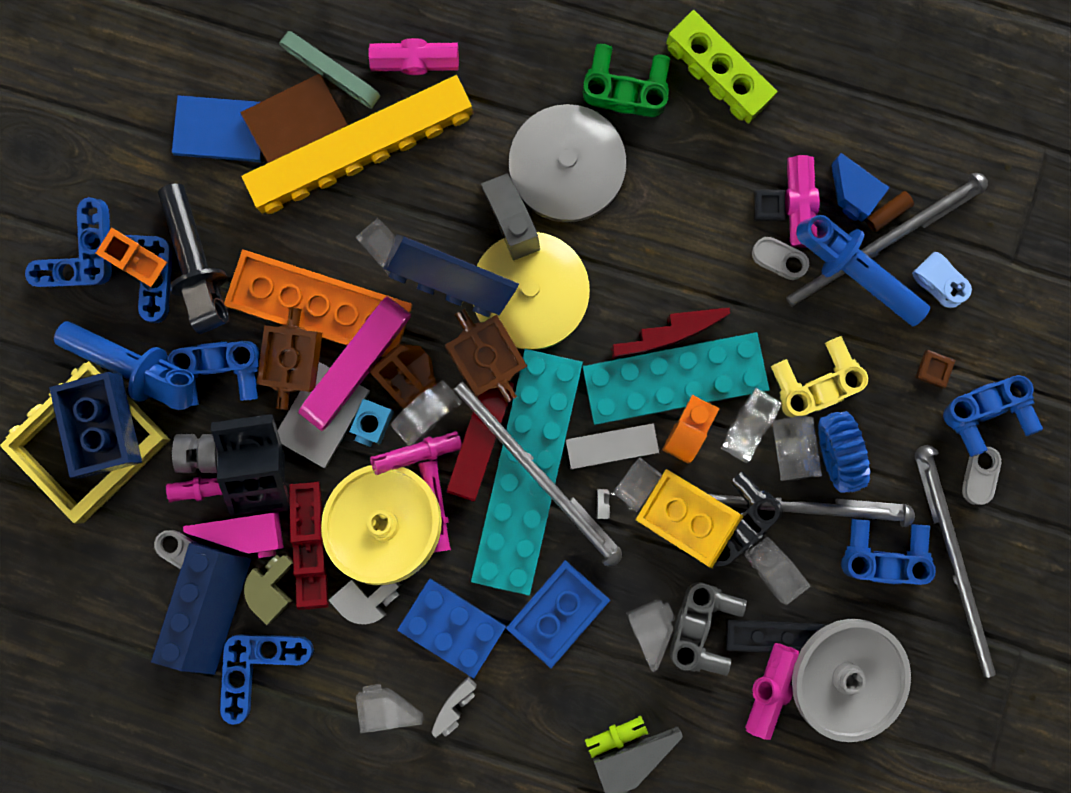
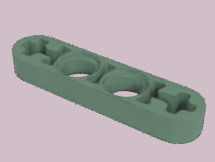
(330, 69)

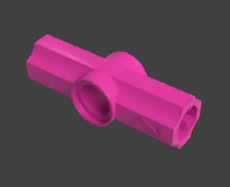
(414, 56)
(801, 197)
(772, 691)

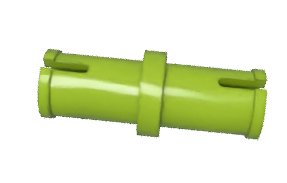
(616, 736)

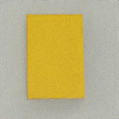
(689, 518)

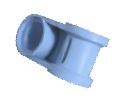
(940, 278)

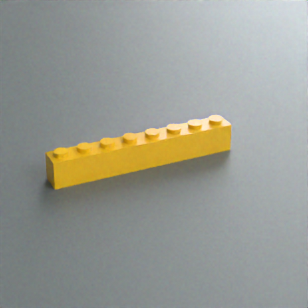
(358, 145)

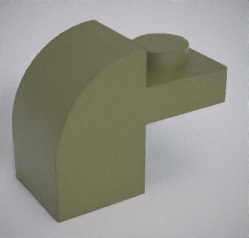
(262, 592)

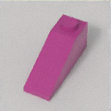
(245, 534)

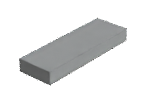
(612, 446)

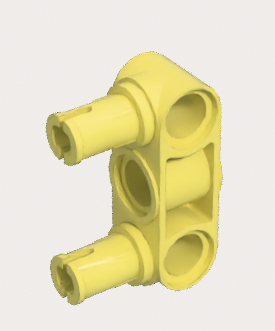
(824, 390)

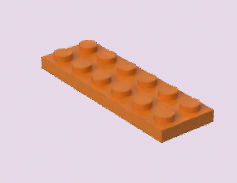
(328, 305)

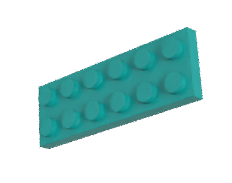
(670, 377)

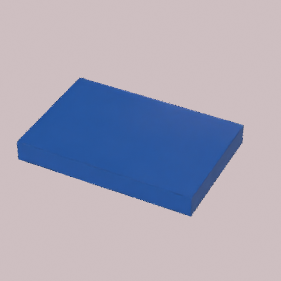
(213, 129)
(558, 614)

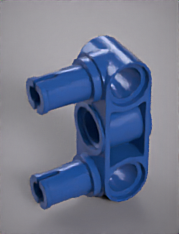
(221, 358)
(991, 402)
(889, 566)

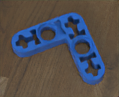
(82, 265)
(144, 300)
(254, 656)

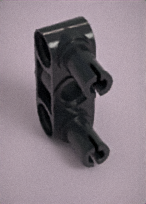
(752, 525)

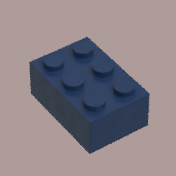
(95, 425)

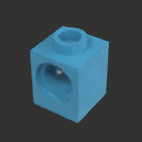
(366, 410)

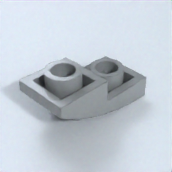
(448, 715)

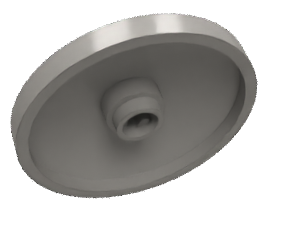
(567, 163)
(851, 680)

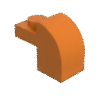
(131, 257)
(690, 429)

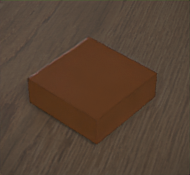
(935, 369)

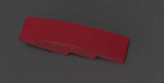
(680, 327)
(477, 448)
(308, 546)

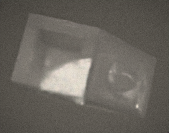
(777, 571)

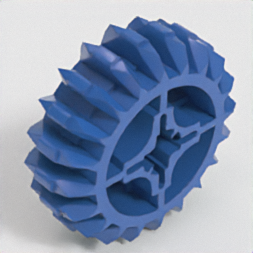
(844, 452)

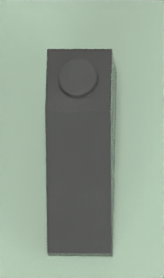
(511, 216)
(629, 766)

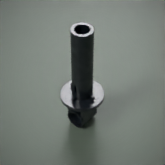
(198, 282)

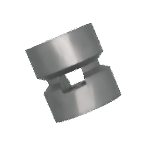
(184, 453)

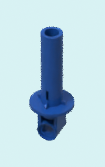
(843, 253)
(147, 374)

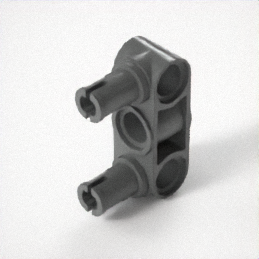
(694, 625)

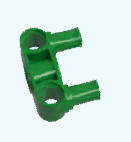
(626, 93)

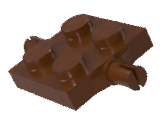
(485, 355)
(289, 358)

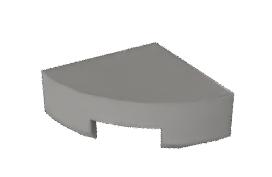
(603, 506)

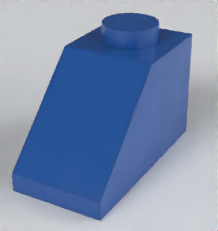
(856, 188)

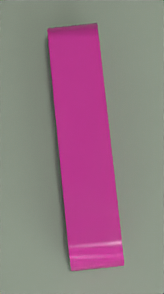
(354, 363)

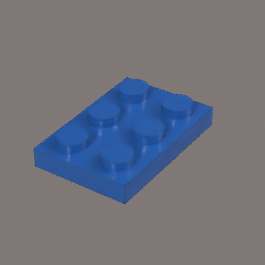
(451, 628)

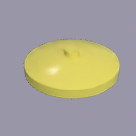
(549, 293)
(381, 525)

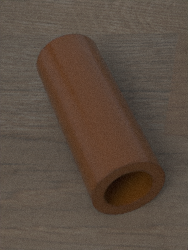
(889, 211)

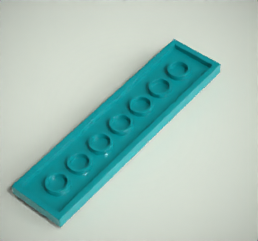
(517, 502)

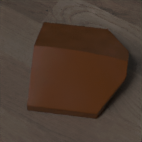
(405, 373)

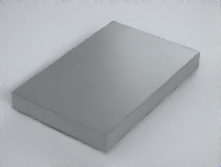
(308, 440)

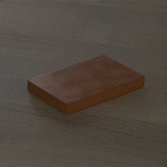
(293, 118)

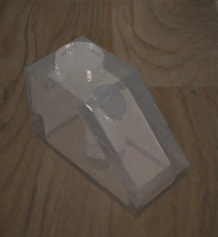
(652, 629)
(384, 710)

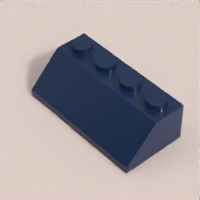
(448, 275)
(201, 609)

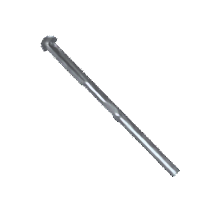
(976, 185)
(570, 507)
(844, 508)
(941, 514)

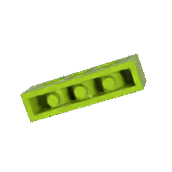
(696, 30)

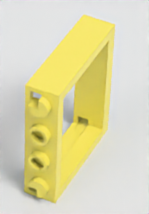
(40, 416)

